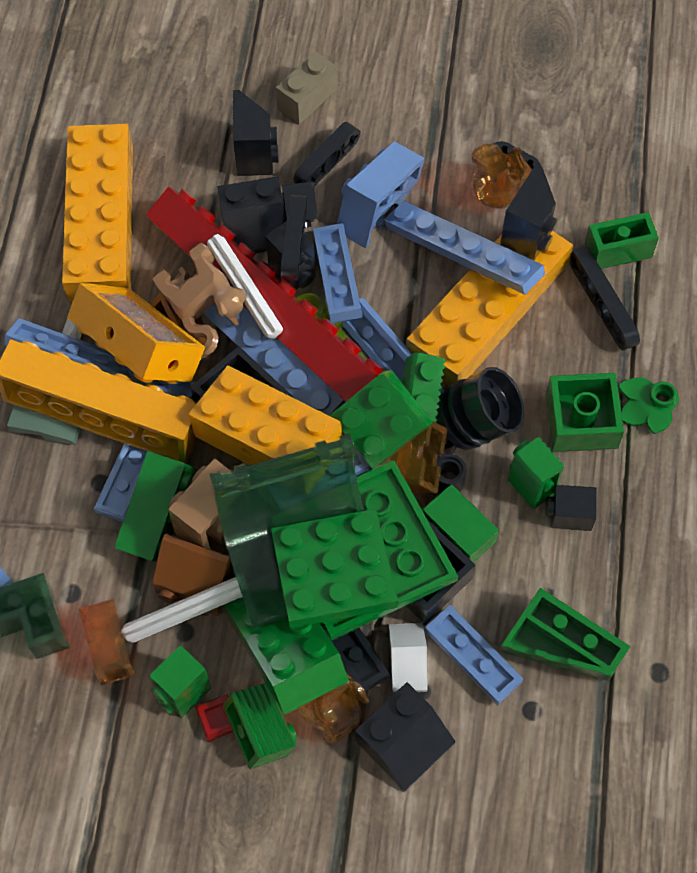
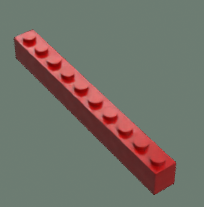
(303, 332)

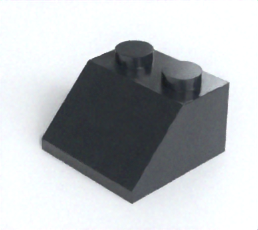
(253, 137)
(252, 210)
(530, 217)
(404, 736)

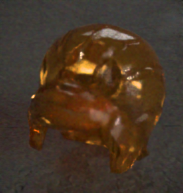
(498, 175)
(336, 711)

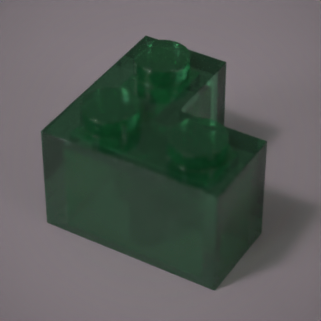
(33, 608)

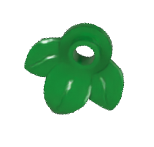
(645, 407)

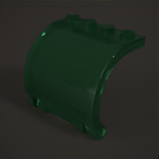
(276, 494)

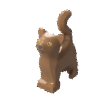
(195, 294)

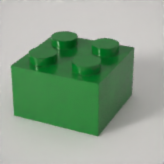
(584, 412)
(382, 418)

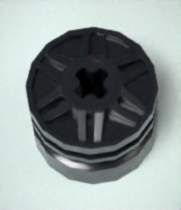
(480, 408)

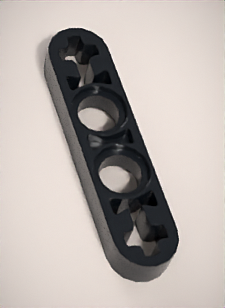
(604, 298)

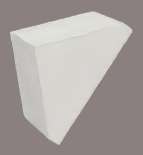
(408, 656)

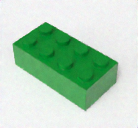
(292, 661)

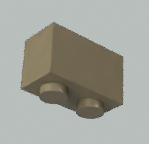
(307, 87)

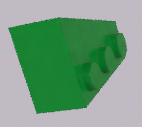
(148, 512)
(564, 639)

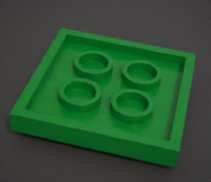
(334, 568)

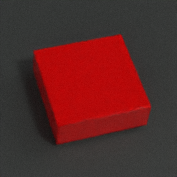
(214, 718)

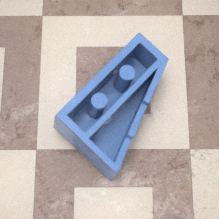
(376, 189)

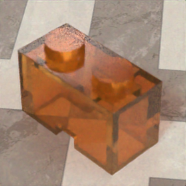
(419, 459)
(106, 642)

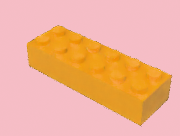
(98, 207)
(480, 314)
(97, 400)

